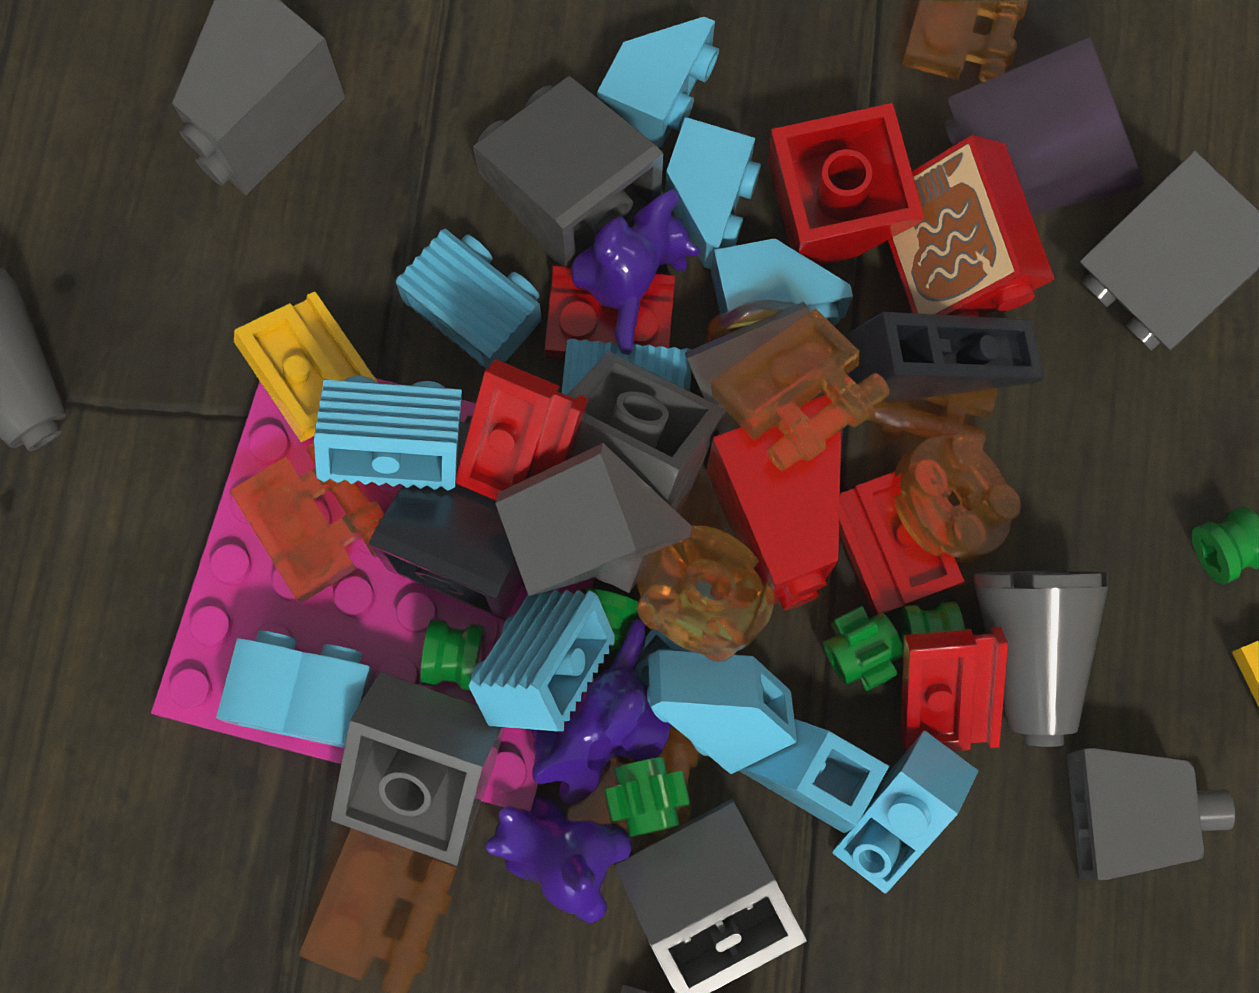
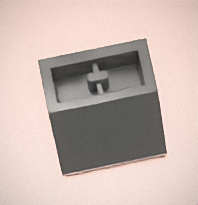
(708, 901)

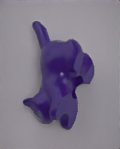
(627, 258)
(606, 724)
(560, 854)

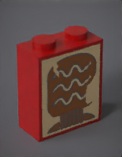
(975, 238)

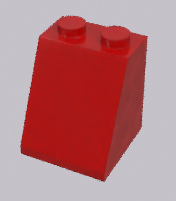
(781, 515)

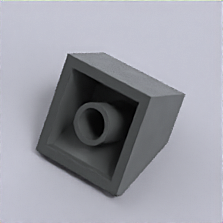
(415, 768)

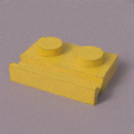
(294, 354)

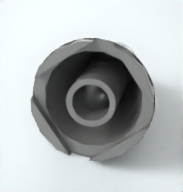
(27, 391)
(1051, 645)

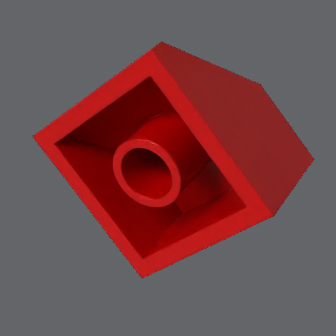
(843, 183)

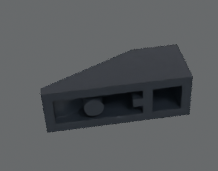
(945, 353)

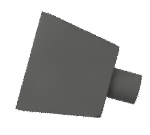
(1139, 812)

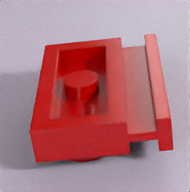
(579, 316)
(517, 430)
(883, 553)
(953, 687)

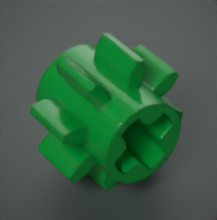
(863, 648)
(646, 796)

